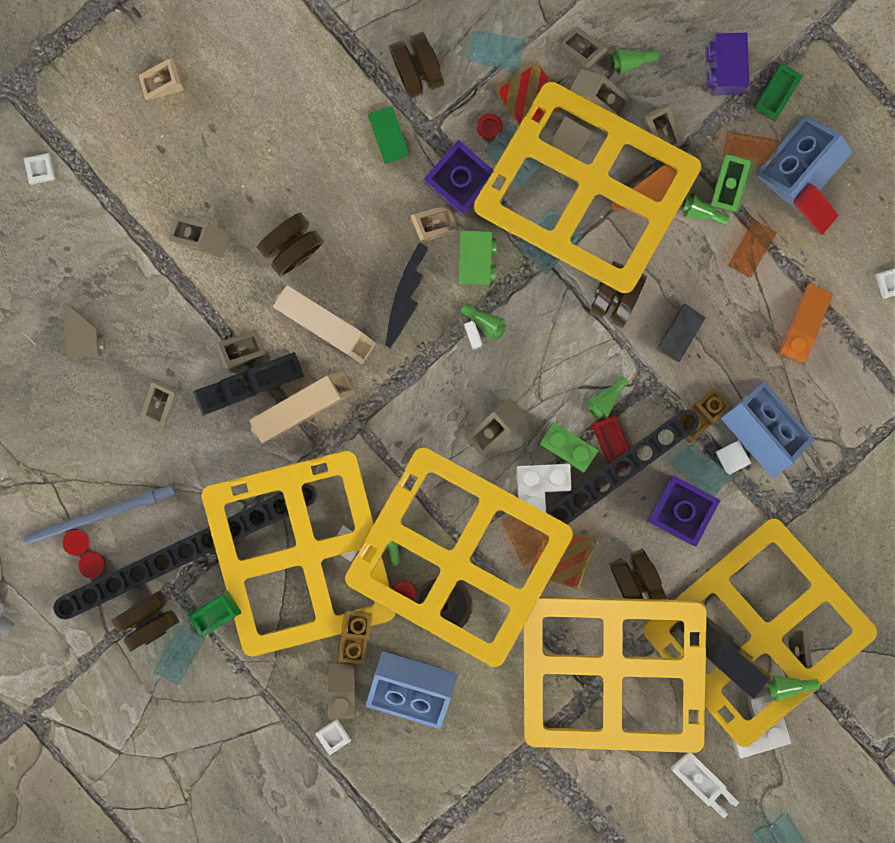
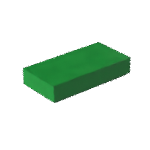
(777, 92)
(388, 135)
(214, 614)

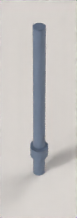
(147, 498)

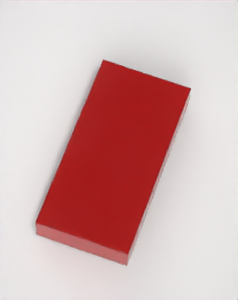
(815, 209)
(611, 440)

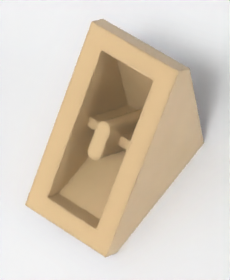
(161, 80)
(433, 223)

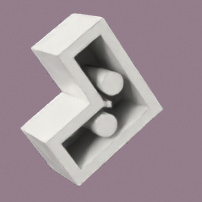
(542, 479)
(773, 738)

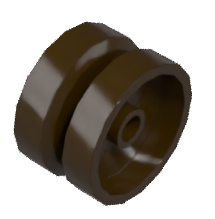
(417, 65)
(290, 244)
(622, 302)
(640, 580)
(459, 603)
(145, 621)

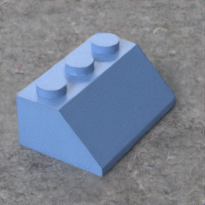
(804, 157)
(768, 429)
(411, 690)

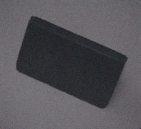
(681, 333)

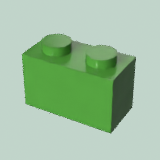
(732, 183)
(475, 258)
(568, 447)

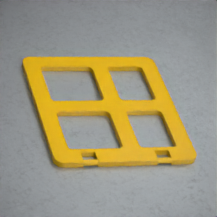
(592, 181)
(306, 553)
(456, 563)
(767, 636)
(613, 668)

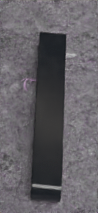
(630, 456)

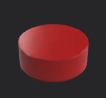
(489, 126)
(76, 542)
(92, 565)
(406, 589)

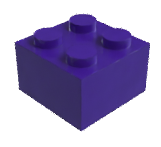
(728, 64)
(459, 178)
(683, 510)

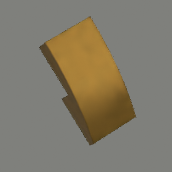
(708, 409)
(354, 637)

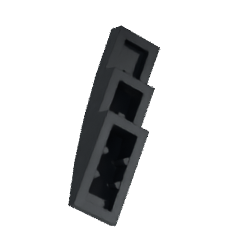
(403, 305)
(248, 383)
(731, 658)

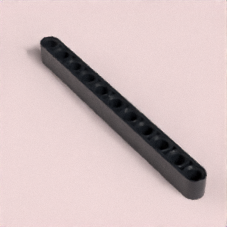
(175, 558)

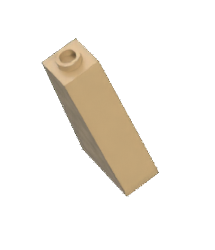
(324, 324)
(301, 406)

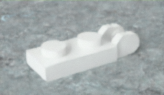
(702, 781)

